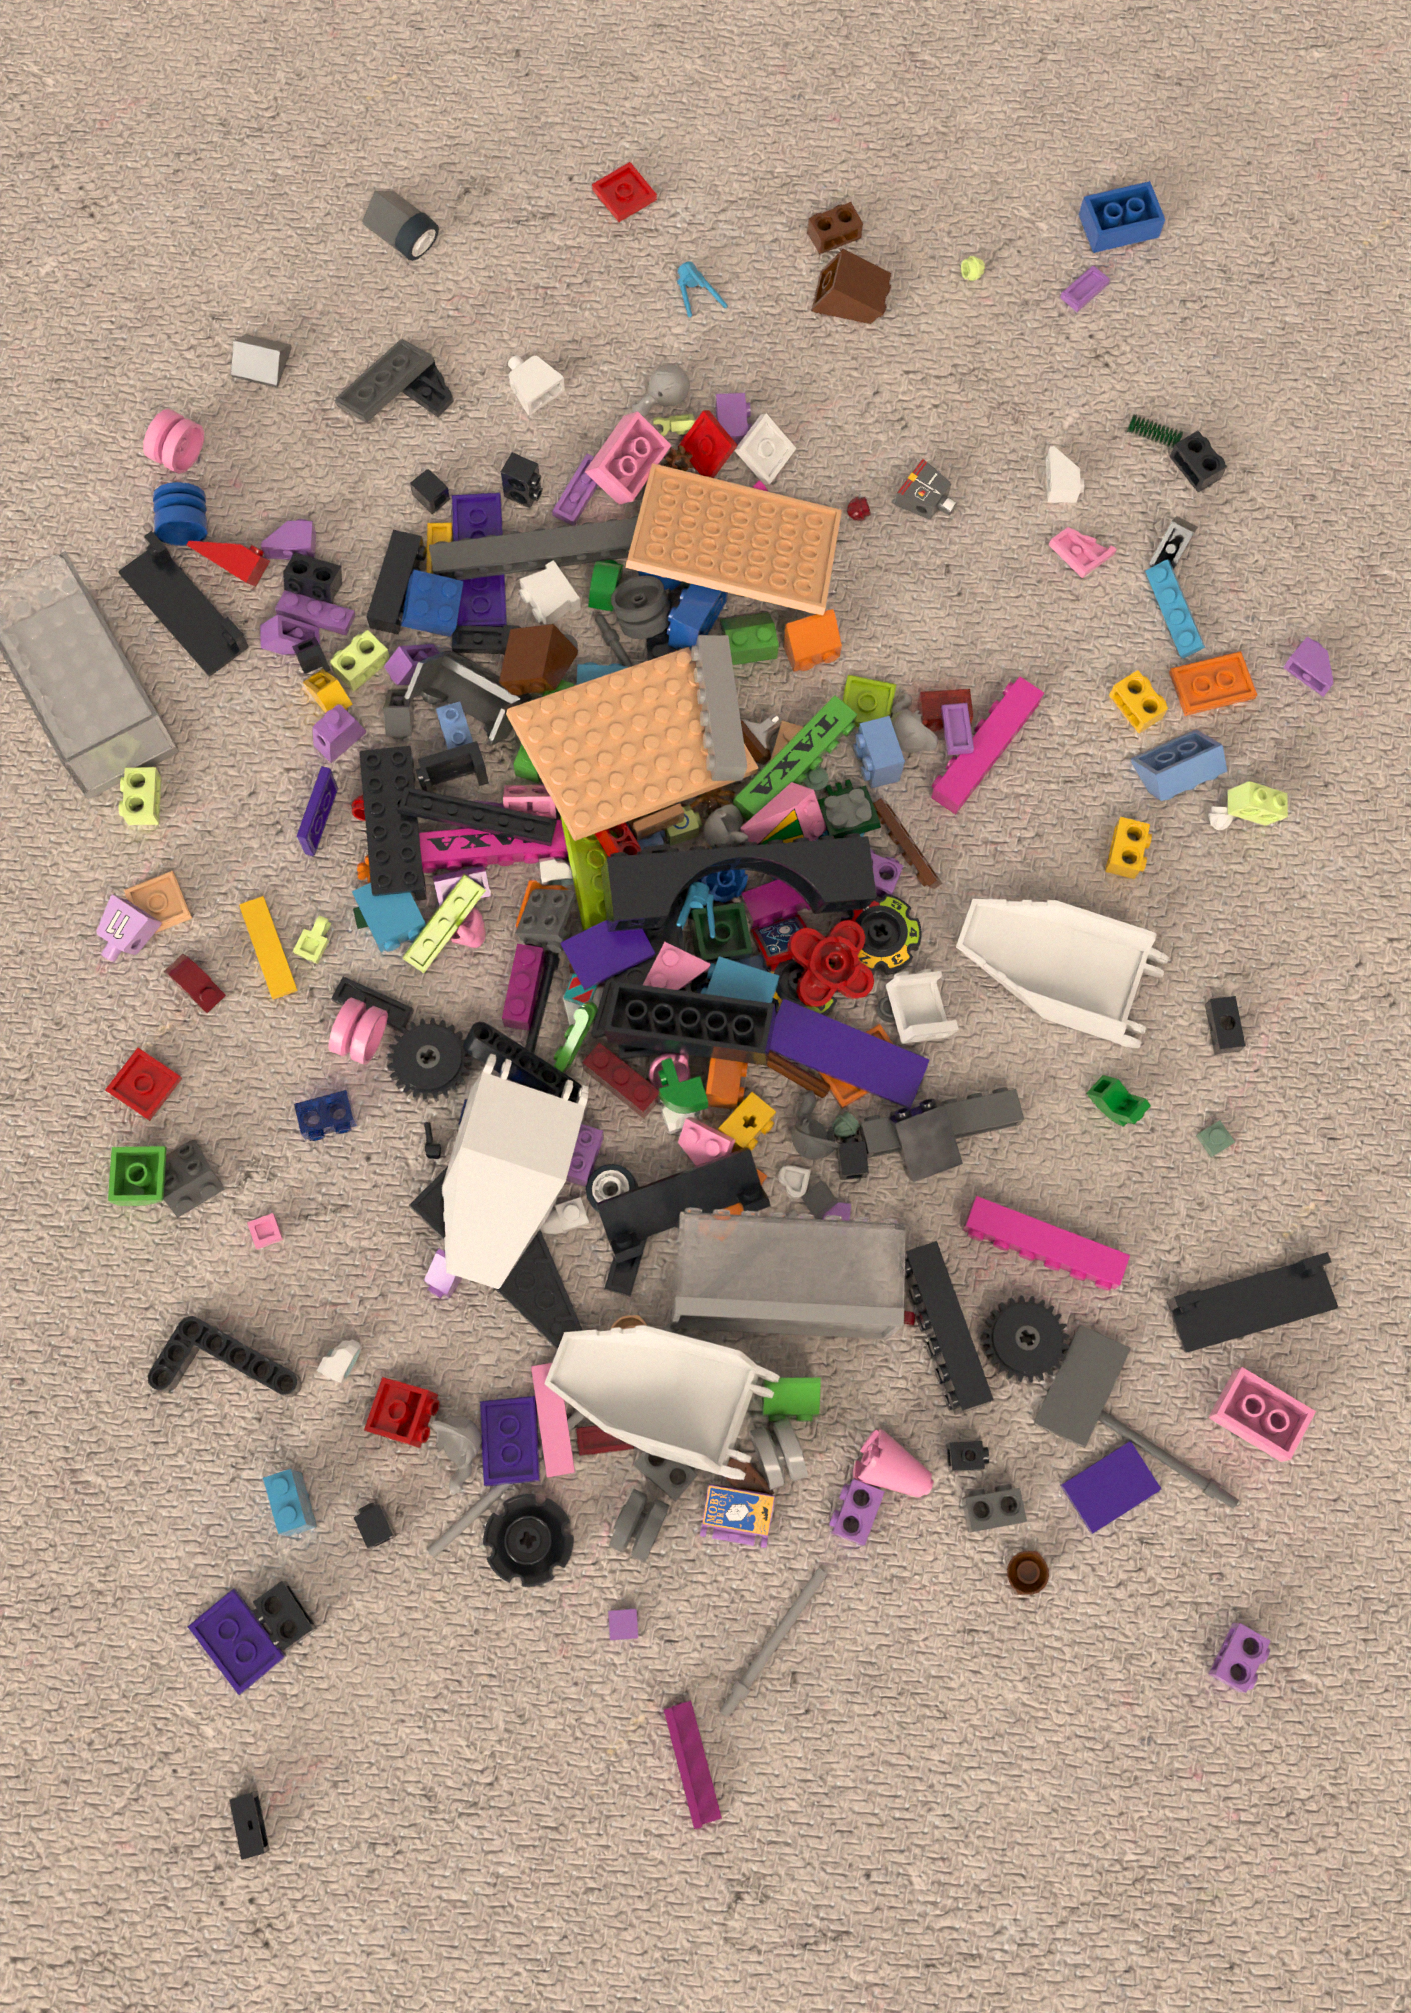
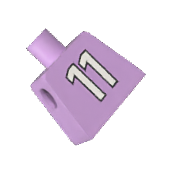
(125, 928)

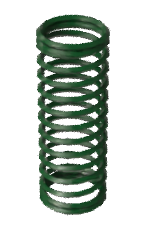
(1131, 428)

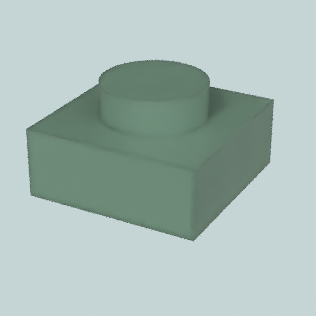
(1215, 1138)

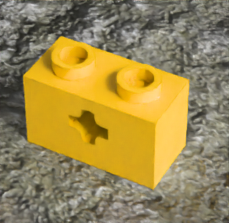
(750, 1112)

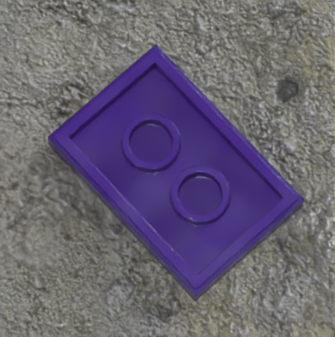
(317, 811)
(603, 954)
(510, 1441)
(1110, 1487)
(236, 1641)

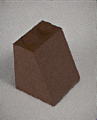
(852, 289)
(536, 659)

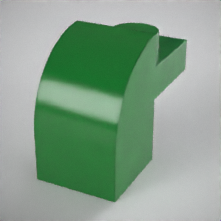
(603, 584)
(682, 1096)
(1116, 1102)

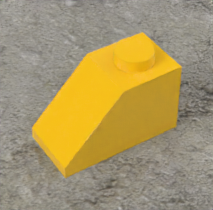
(327, 691)

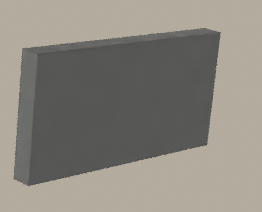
(384, 380)
(1082, 1386)

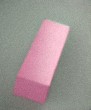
(553, 1425)

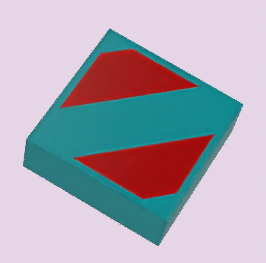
(576, 993)

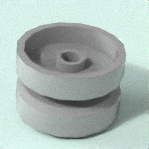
(779, 1453)

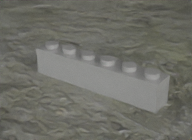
(719, 708)

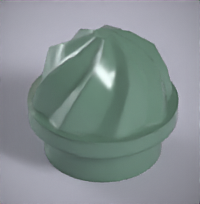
(845, 1125)

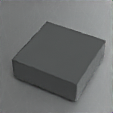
(819, 1199)

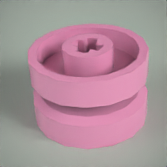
(173, 441)
(358, 1031)

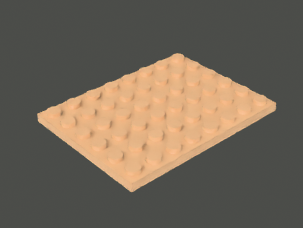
(735, 539)
(620, 743)

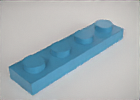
(1175, 609)

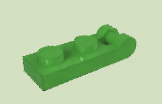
(575, 1036)

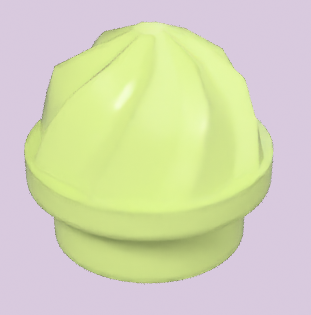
(972, 268)

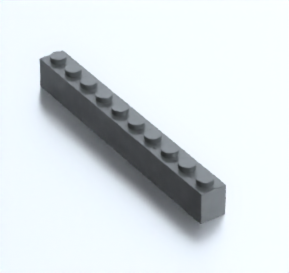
(533, 549)

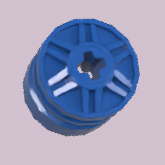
(180, 513)

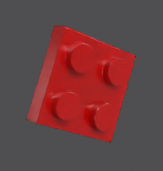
(624, 192)
(708, 444)
(143, 1084)

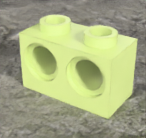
(365, 664)
(146, 795)
(1257, 803)

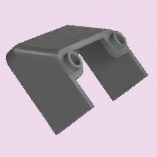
(459, 679)

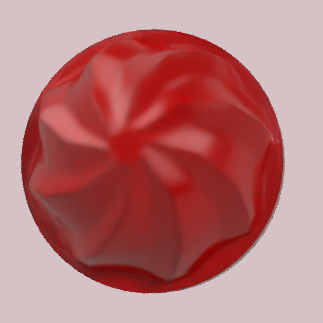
(358, 808)

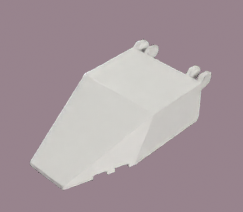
(1063, 962)
(505, 1172)
(661, 1392)

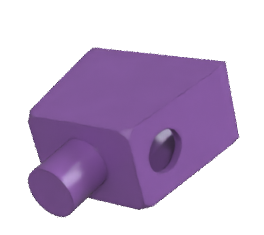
(336, 733)

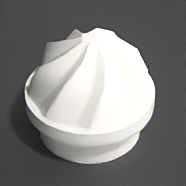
(1220, 818)

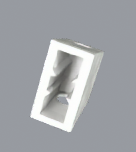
(534, 382)

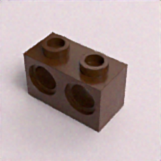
(835, 227)

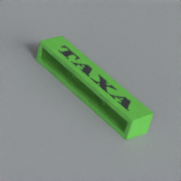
(798, 756)

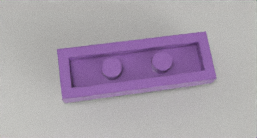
(576, 494)
(315, 612)

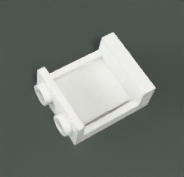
(919, 1007)

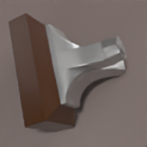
(758, 735)

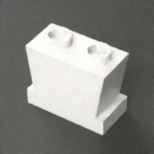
(549, 594)

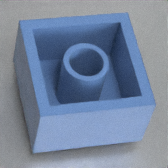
(879, 752)

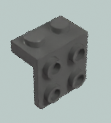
(546, 918)
(188, 1179)

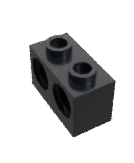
(1193, 464)
(521, 480)
(312, 577)
(290, 1611)

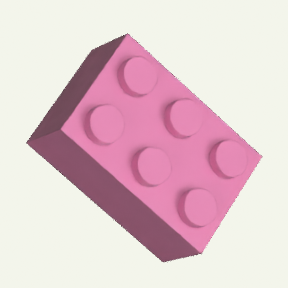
(627, 457)
(1262, 1414)

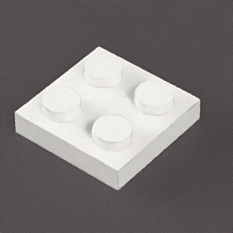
(765, 449)

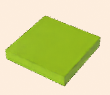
(868, 698)

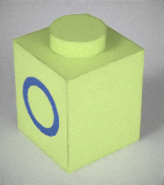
(685, 830)

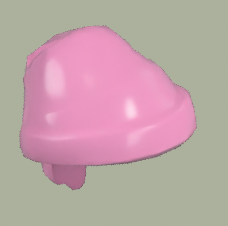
(471, 931)
(680, 1063)

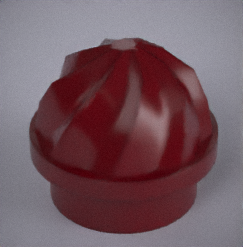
(858, 508)

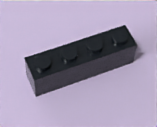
(388, 601)

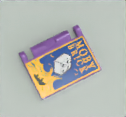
(737, 1514)

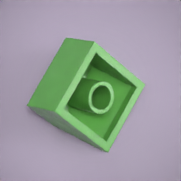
(751, 638)
(137, 1175)
(792, 1399)

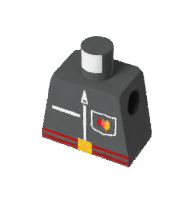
(925, 492)

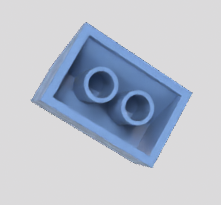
(1180, 764)

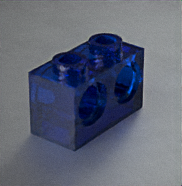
(325, 1108)

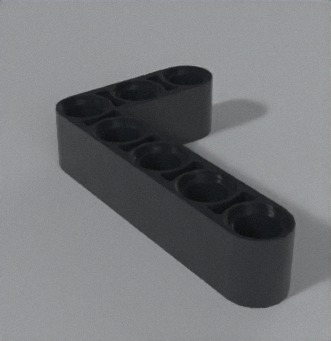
(525, 1067)
(225, 1353)

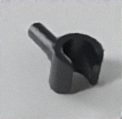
(432, 1149)

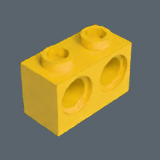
(1133, 704)
(1123, 846)

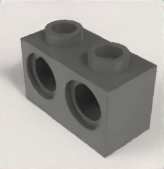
(660, 1475)
(995, 1516)

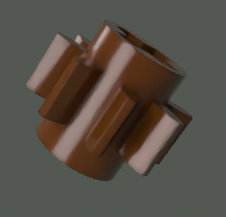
(674, 455)

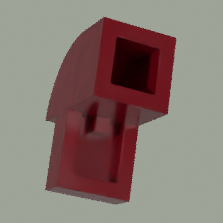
(195, 983)

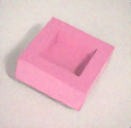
(265, 1231)

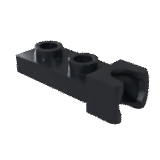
(481, 639)

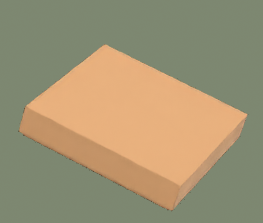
(161, 899)

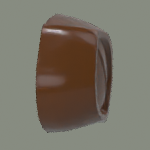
(1027, 1573)

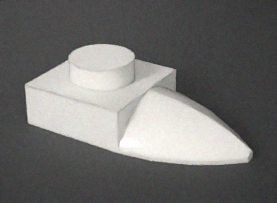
(565, 1217)

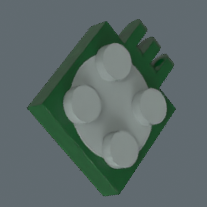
(848, 810)

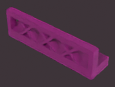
(692, 1764)

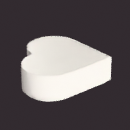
(795, 1180)

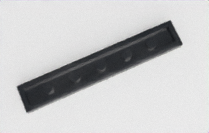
(477, 816)

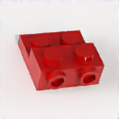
(402, 1412)

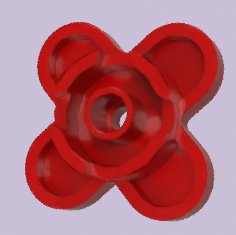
(842, 949)

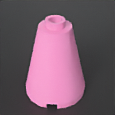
(891, 1466)

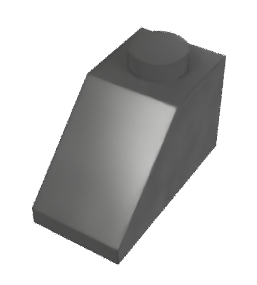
(398, 714)

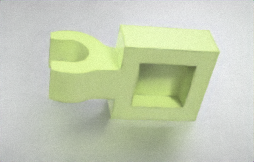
(678, 423)
(312, 943)

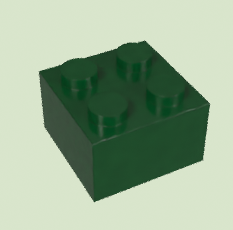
(731, 933)

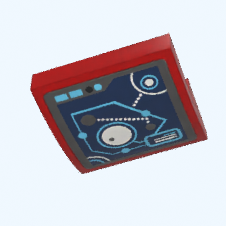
(774, 938)

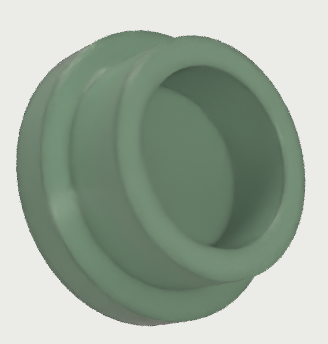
(816, 779)

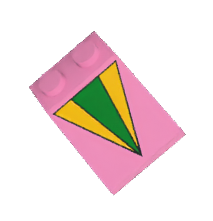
(787, 817)

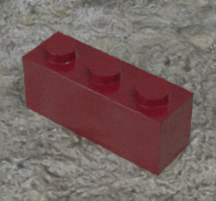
(621, 1080)

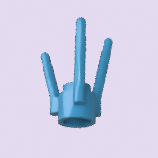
(692, 277)
(697, 897)

